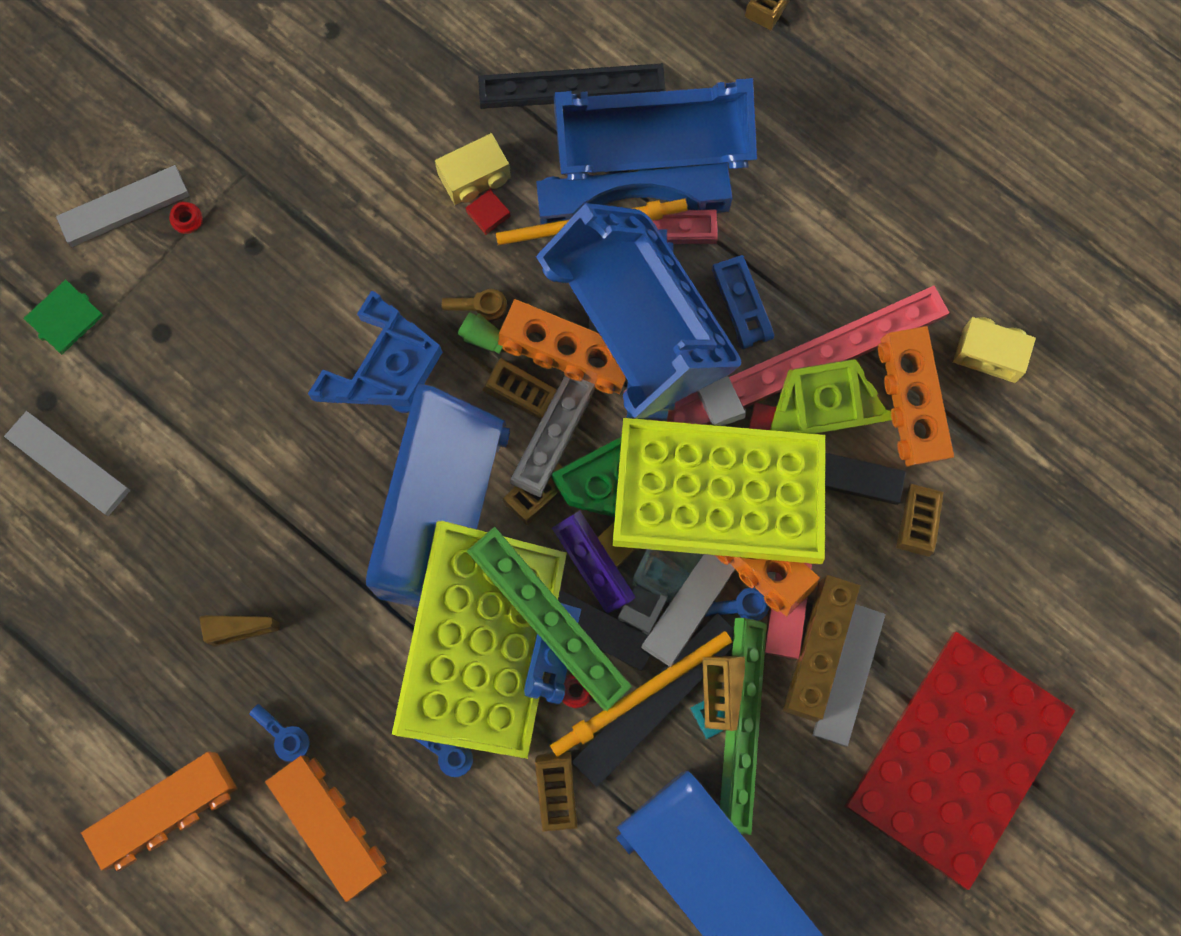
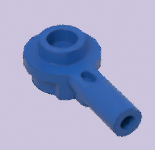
(748, 604)
(289, 741)
(452, 760)

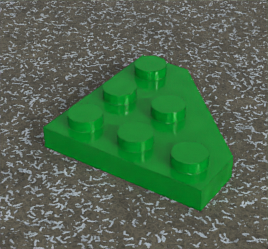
(592, 480)

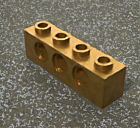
(821, 648)

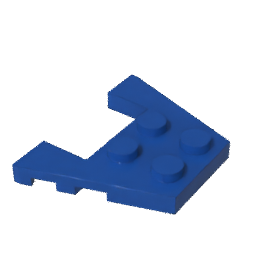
(392, 367)

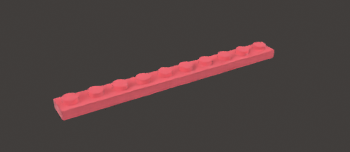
(838, 345)

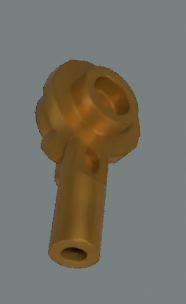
(488, 303)

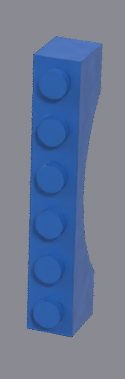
(702, 187)

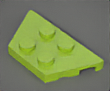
(827, 399)

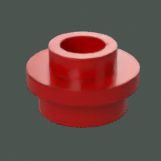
(182, 210)
(575, 702)

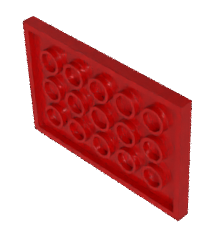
(960, 760)

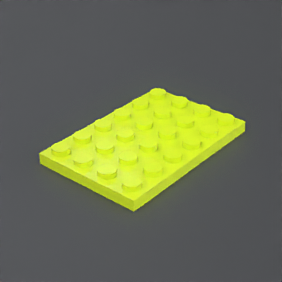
(721, 491)
(471, 650)

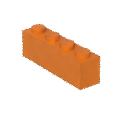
(159, 811)
(327, 827)

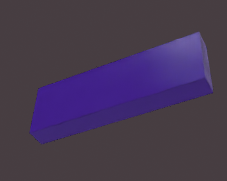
(593, 562)

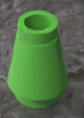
(480, 332)

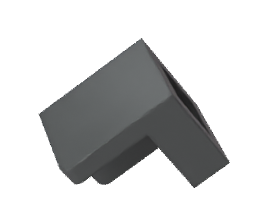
(642, 610)

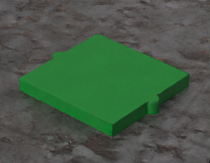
(63, 317)

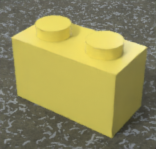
(473, 169)
(994, 349)

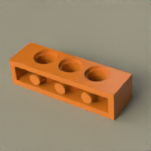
(587, 344)
(924, 380)
(781, 595)

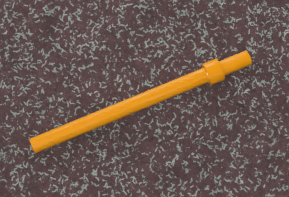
(653, 209)
(584, 731)

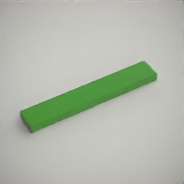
(549, 619)
(742, 744)

